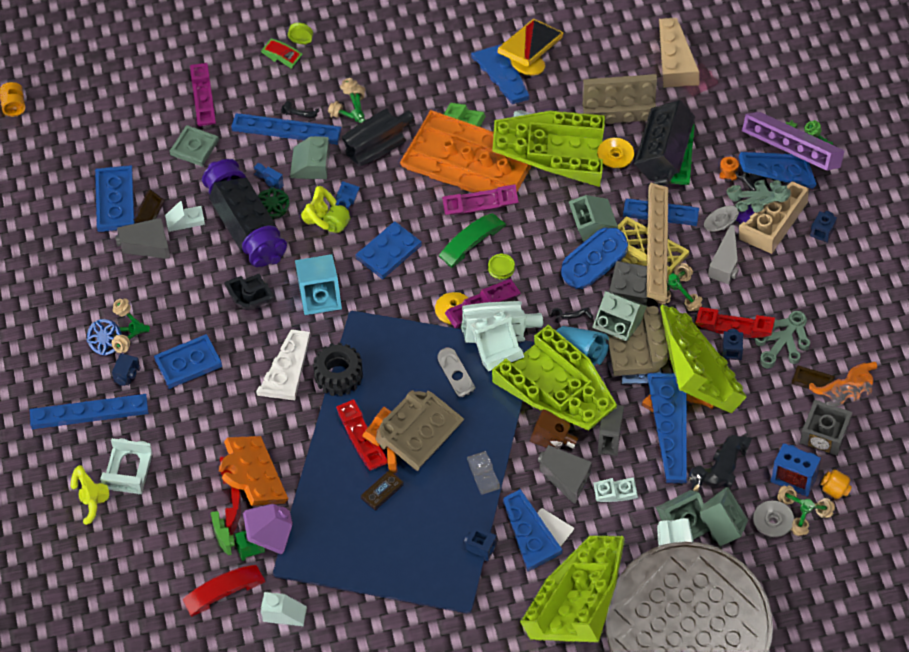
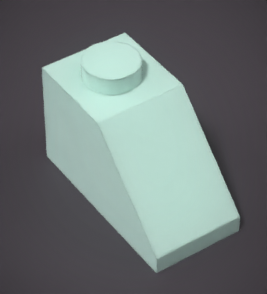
(282, 610)

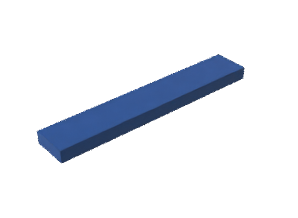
(284, 128)

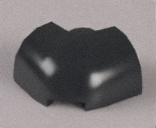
(249, 292)

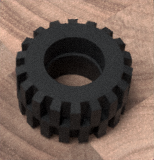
(338, 382)

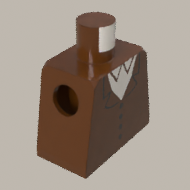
(552, 431)

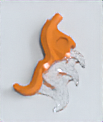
(852, 386)

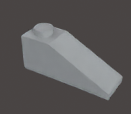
(724, 263)

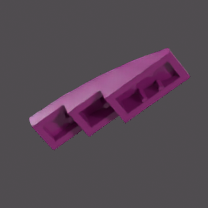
(500, 292)

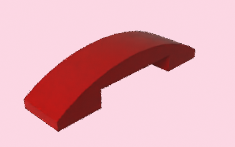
(752, 328)
(355, 427)
(232, 514)
(222, 586)

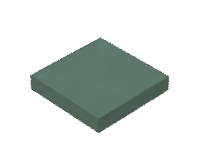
(194, 145)

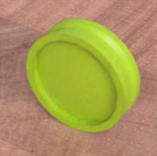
(300, 33)
(501, 266)

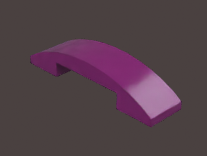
(202, 94)
(480, 201)

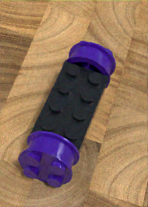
(243, 213)

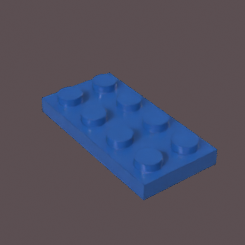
(114, 197)

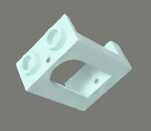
(122, 482)

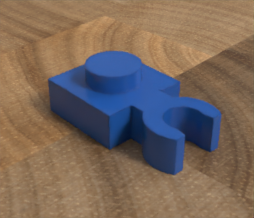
(271, 177)
(347, 194)

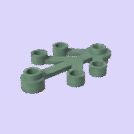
(778, 193)
(785, 337)

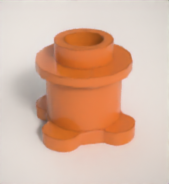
(728, 168)

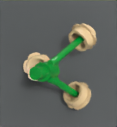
(356, 93)
(682, 273)
(121, 342)
(800, 526)

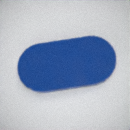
(594, 257)

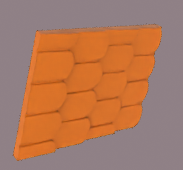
(461, 156)

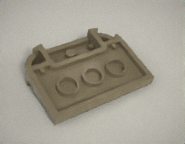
(620, 97)
(645, 349)
(418, 427)

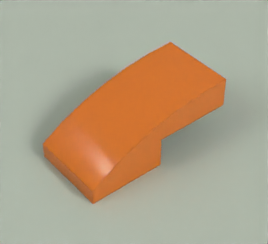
(371, 432)

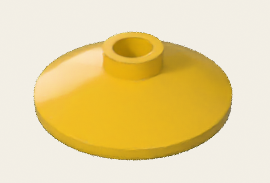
(535, 68)
(616, 147)
(446, 302)

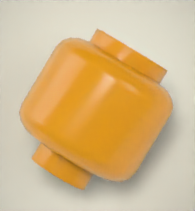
(836, 484)

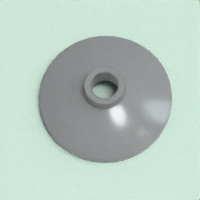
(721, 218)
(776, 512)

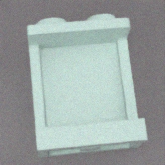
(496, 339)

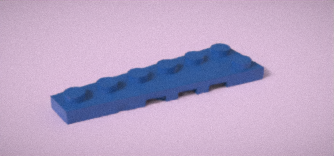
(671, 424)

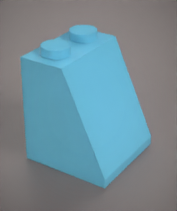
(318, 284)

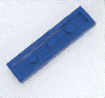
(676, 213)

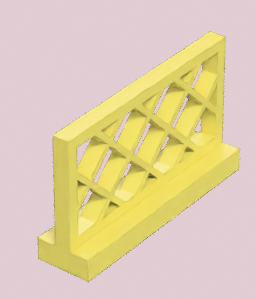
(639, 256)

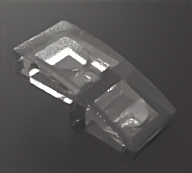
(483, 473)

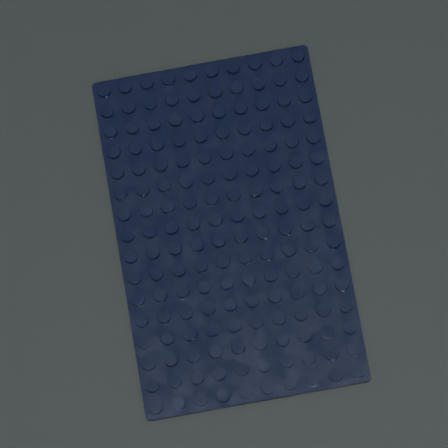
(416, 538)

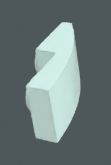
(615, 491)

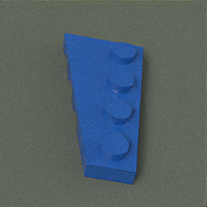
(502, 73)
(778, 167)
(531, 533)

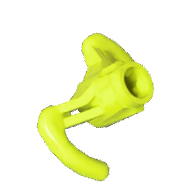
(317, 208)
(90, 493)

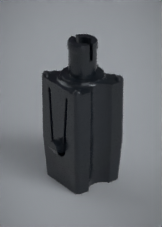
(376, 136)

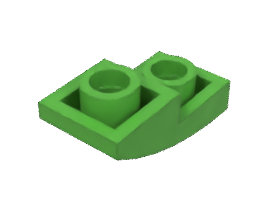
(222, 534)

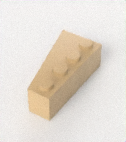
(677, 60)
(772, 223)

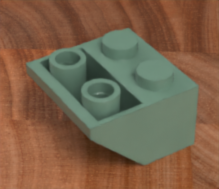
(592, 214)
(619, 316)

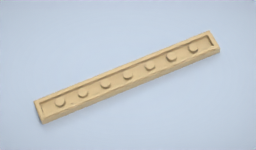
(657, 242)

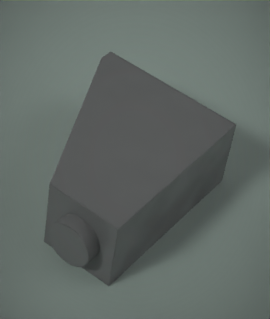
(144, 239)
(610, 432)
(565, 471)

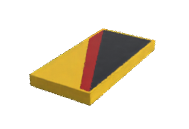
(530, 42)

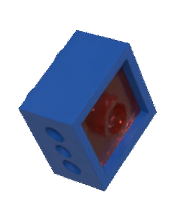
(795, 469)

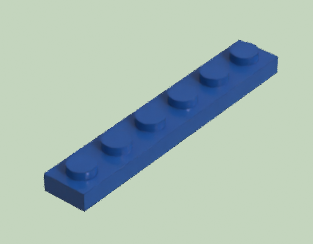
(88, 411)

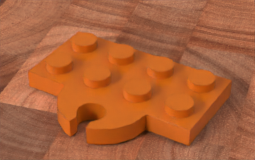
(252, 471)

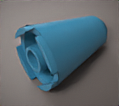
(588, 342)

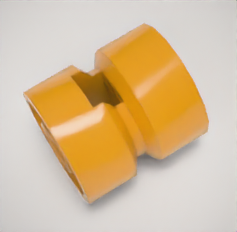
(12, 99)

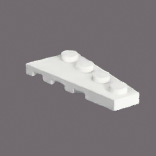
(286, 369)

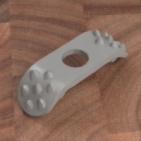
(450, 364)

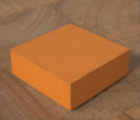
(392, 460)

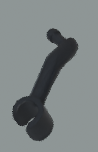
(288, 108)
(745, 177)
(558, 312)

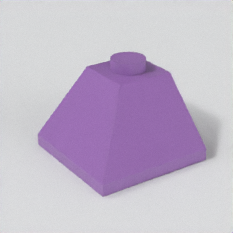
(268, 526)

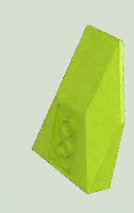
(554, 142)
(697, 364)
(557, 379)
(577, 593)

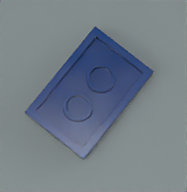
(388, 250)
(188, 361)

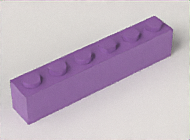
(793, 141)

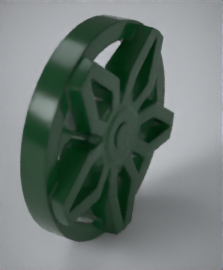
(273, 203)

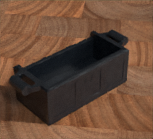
(664, 141)

